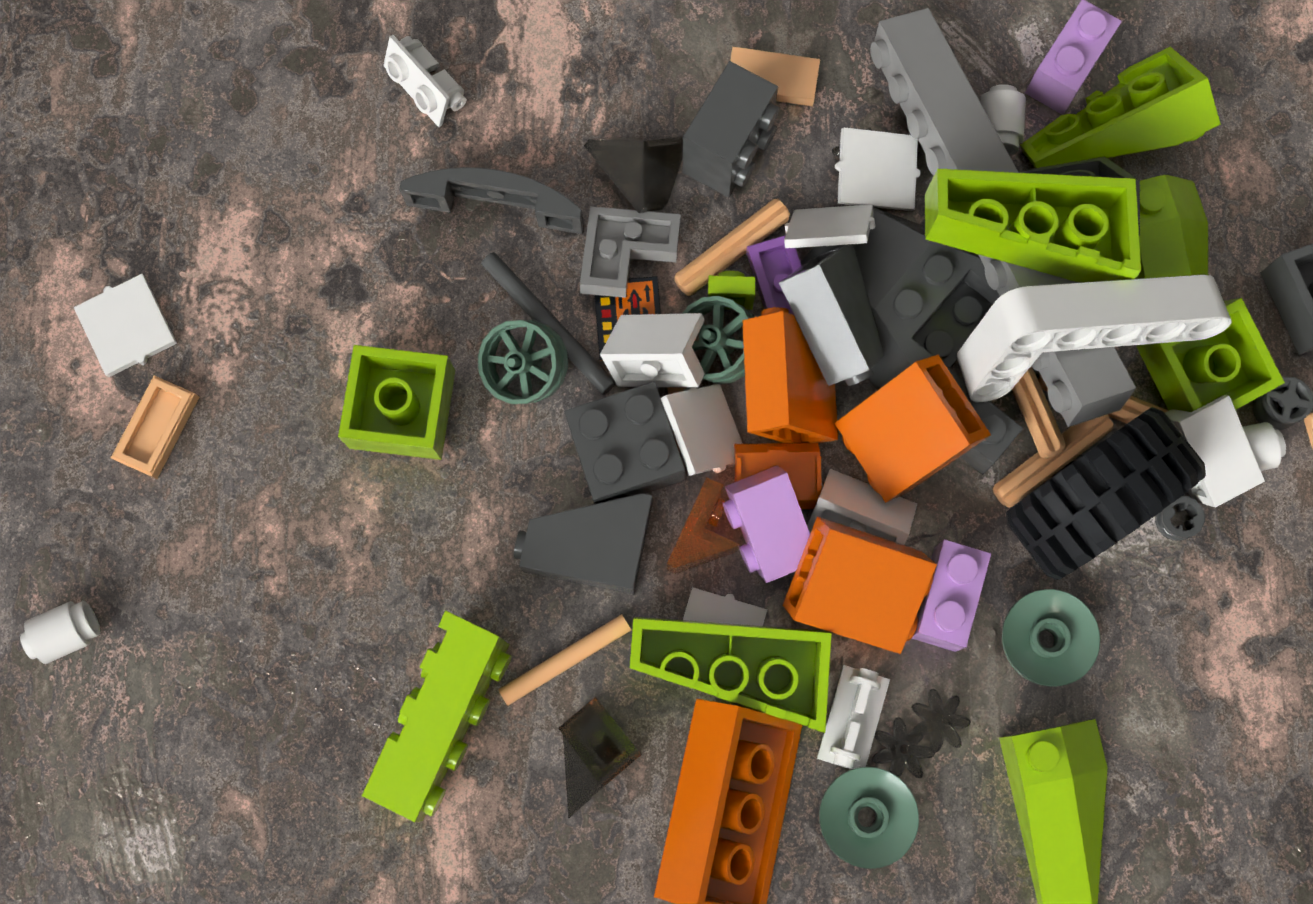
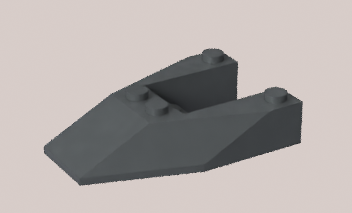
(927, 305)

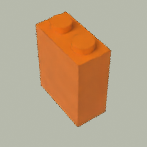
(784, 383)
(911, 428)
(859, 586)

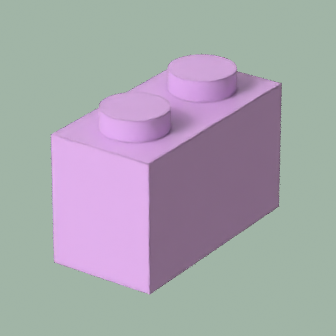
(1072, 56)
(769, 521)
(954, 595)

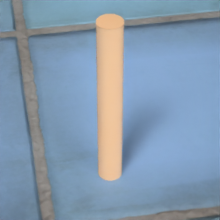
(564, 660)

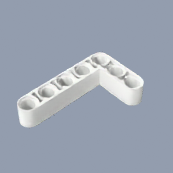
(1085, 317)

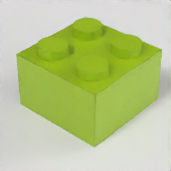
(1209, 368)
(397, 402)

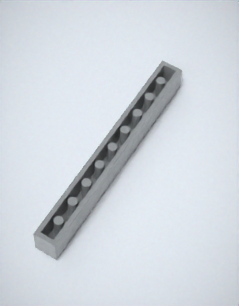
(960, 136)

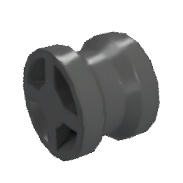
(1293, 398)

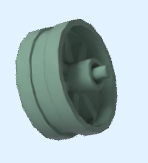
(720, 339)
(522, 361)

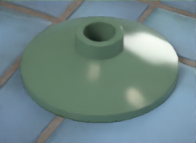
(1073, 631)
(894, 822)

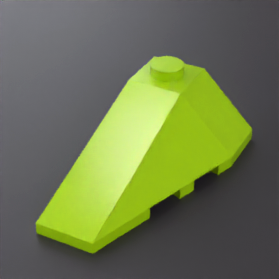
(1151, 108)
(1172, 229)
(1060, 807)

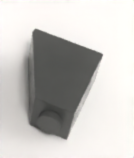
(835, 315)
(589, 544)

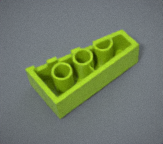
(1039, 221)
(748, 665)
(437, 719)

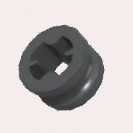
(1193, 525)

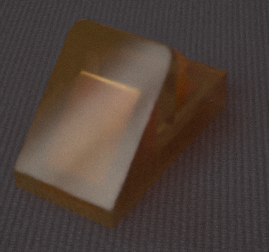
(696, 543)

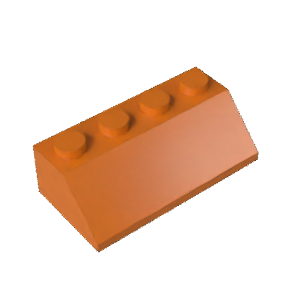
(728, 806)

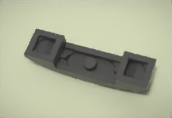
(437, 190)

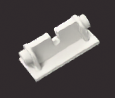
(410, 66)
(853, 718)

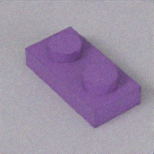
(770, 265)

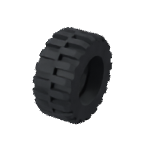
(1106, 494)

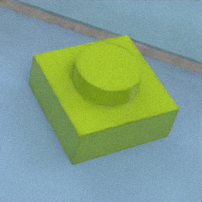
(733, 286)

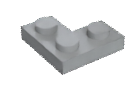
(623, 235)

